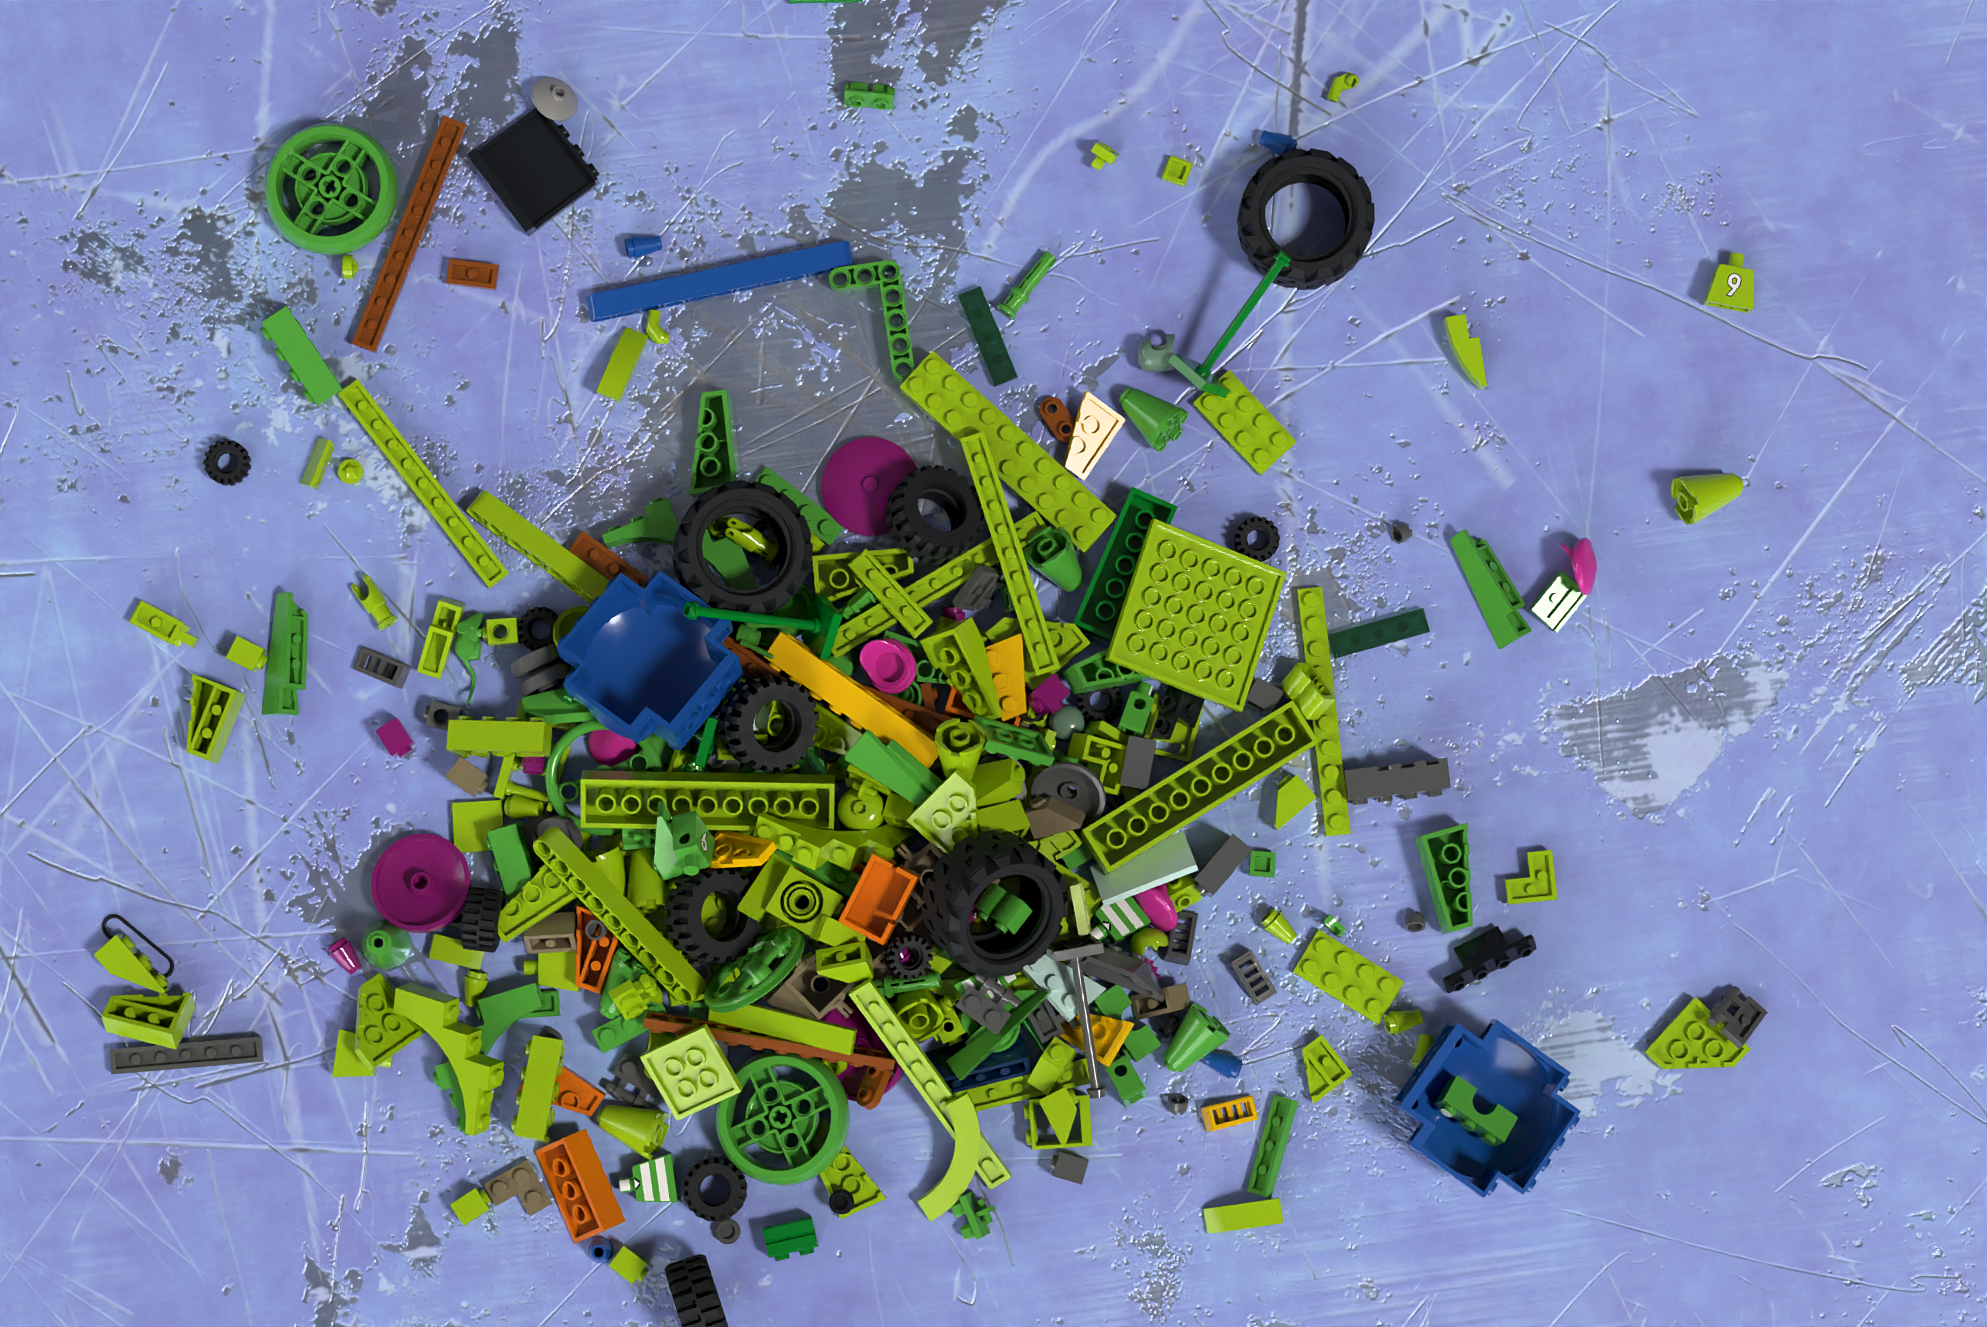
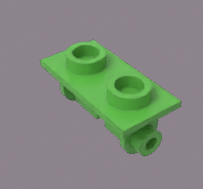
(858, 96)

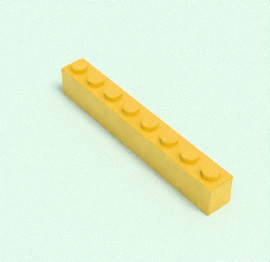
(851, 698)

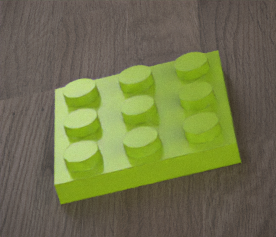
(691, 1072)

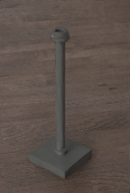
(1075, 951)

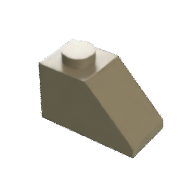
(468, 777)
(1052, 816)
(553, 934)
(1175, 999)

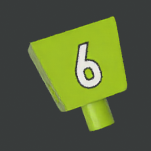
(1732, 286)

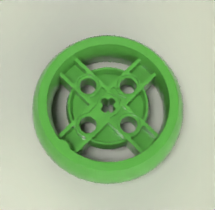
(307, 226)
(802, 1161)

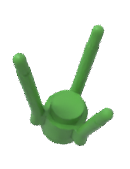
(750, 637)

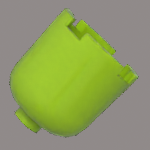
(860, 814)

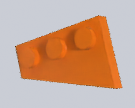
(576, 1093)

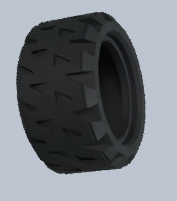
(1316, 168)
(765, 504)
(961, 879)

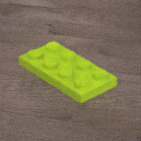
(1245, 424)
(1348, 976)

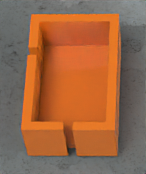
(879, 898)

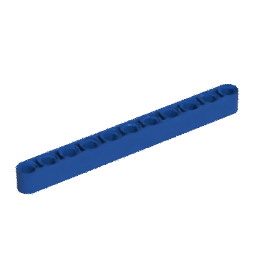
(719, 281)

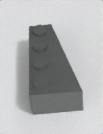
(1396, 781)

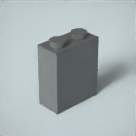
(1221, 866)

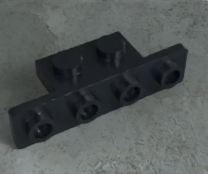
(1176, 707)
(1485, 955)

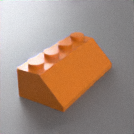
(580, 1186)

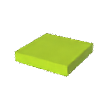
(473, 822)

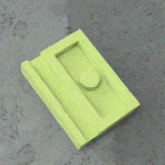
(1081, 917)

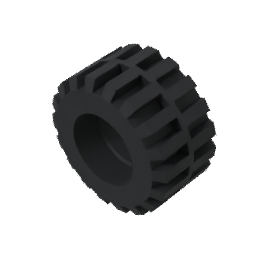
(481, 919)
(693, 1195)

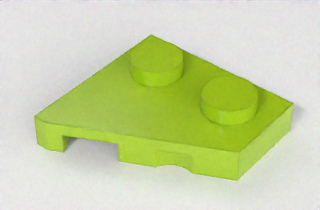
(1323, 1068)

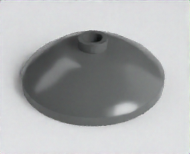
(1088, 792)

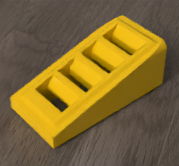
(1209, 1120)

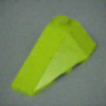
(963, 659)

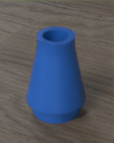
(1278, 142)
(642, 245)
(1225, 1064)
(607, 1248)

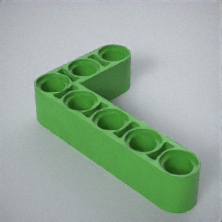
(890, 309)

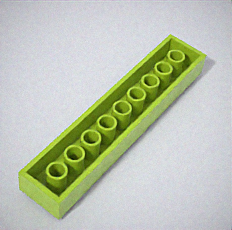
(1017, 458)
(1198, 787)
(719, 799)

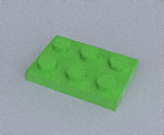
(1015, 741)

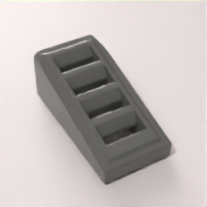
(401, 669)
(1179, 958)
(1261, 973)

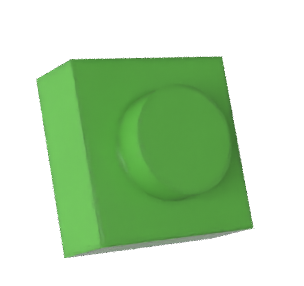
(1262, 864)

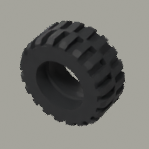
(953, 496)
(797, 728)
(686, 922)
(695, 1293)

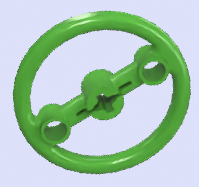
(554, 789)
(755, 970)

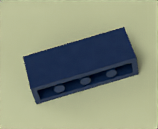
(995, 1068)

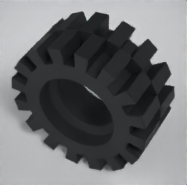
(237, 473)
(1267, 528)
(528, 620)
(1105, 715)
(915, 968)

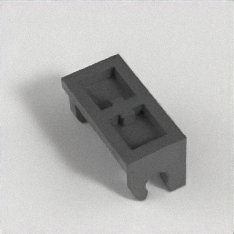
(1138, 762)

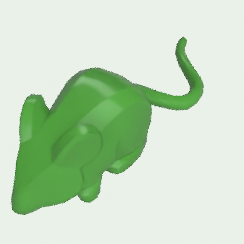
(468, 644)

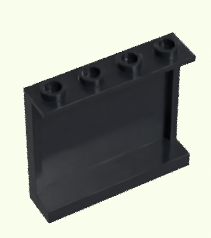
(535, 170)

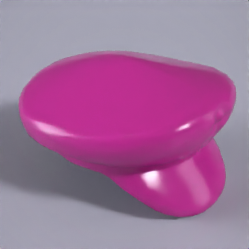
(1583, 564)
(888, 665)
(610, 747)
(1158, 907)

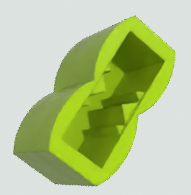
(1307, 691)

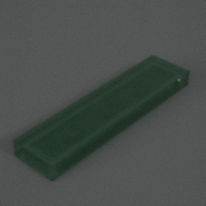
(987, 336)
(1378, 633)

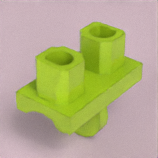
(867, 783)

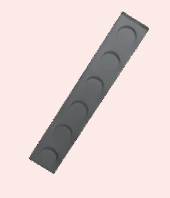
(187, 1055)

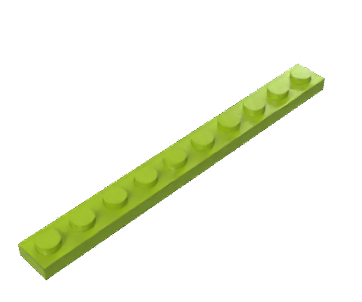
(423, 484)
(1010, 554)
(930, 588)
(1326, 727)
(921, 1072)

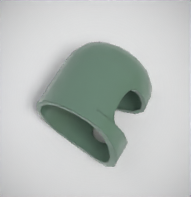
(1155, 358)
(1065, 722)

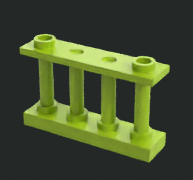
(507, 787)

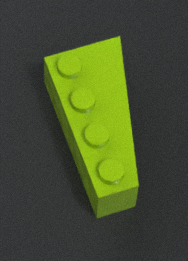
(838, 582)
(499, 737)
(539, 1089)

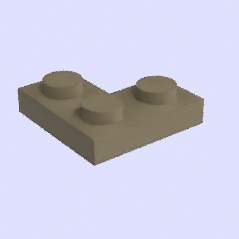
(520, 1181)

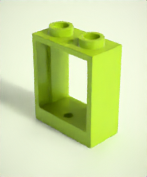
(1085, 1123)

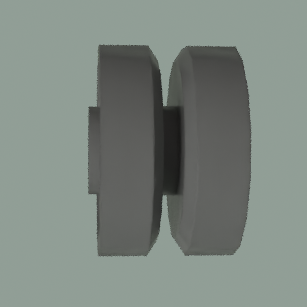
(540, 670)

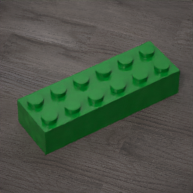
(1112, 578)

